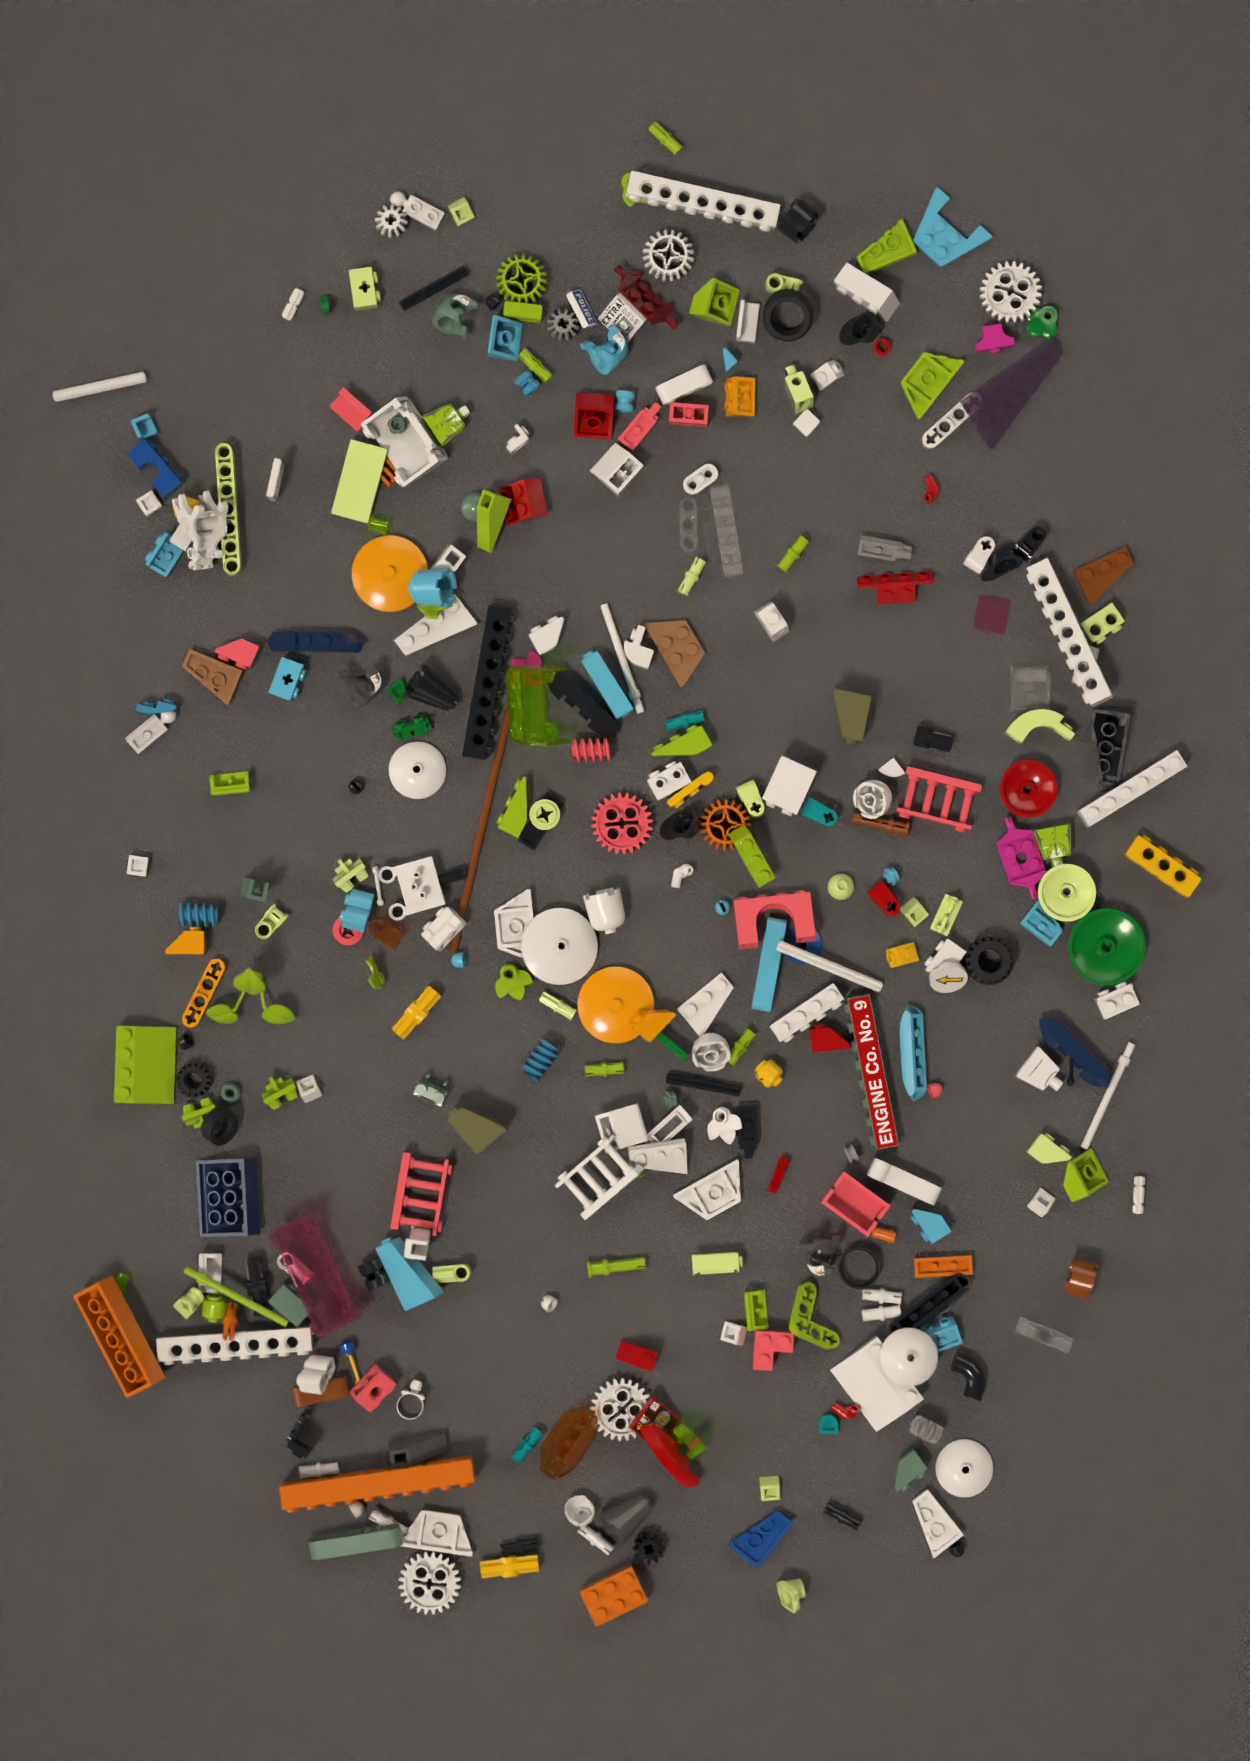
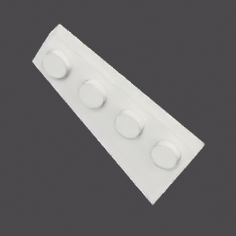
(430, 631)

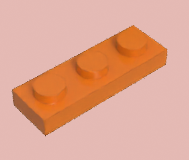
(943, 1266)

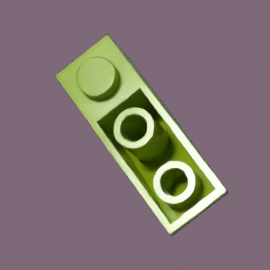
(490, 516)
(689, 744)
(516, 814)

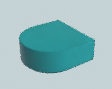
(828, 1424)

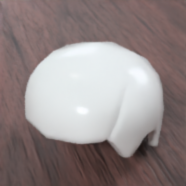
(579, 1510)

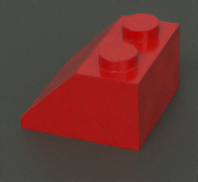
(593, 415)

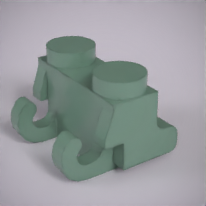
(431, 1090)

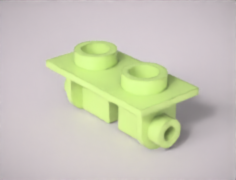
(946, 914)

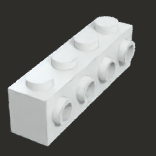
(806, 1012)

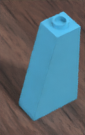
(606, 685)
(407, 1275)

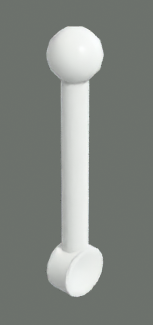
(380, 902)

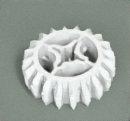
(659, 253)

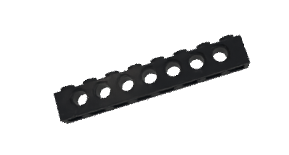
(494, 615)

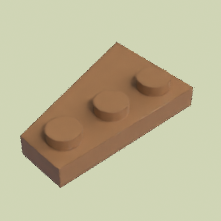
(213, 674)

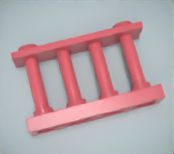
(933, 779)
(402, 1200)

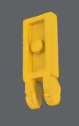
(691, 789)

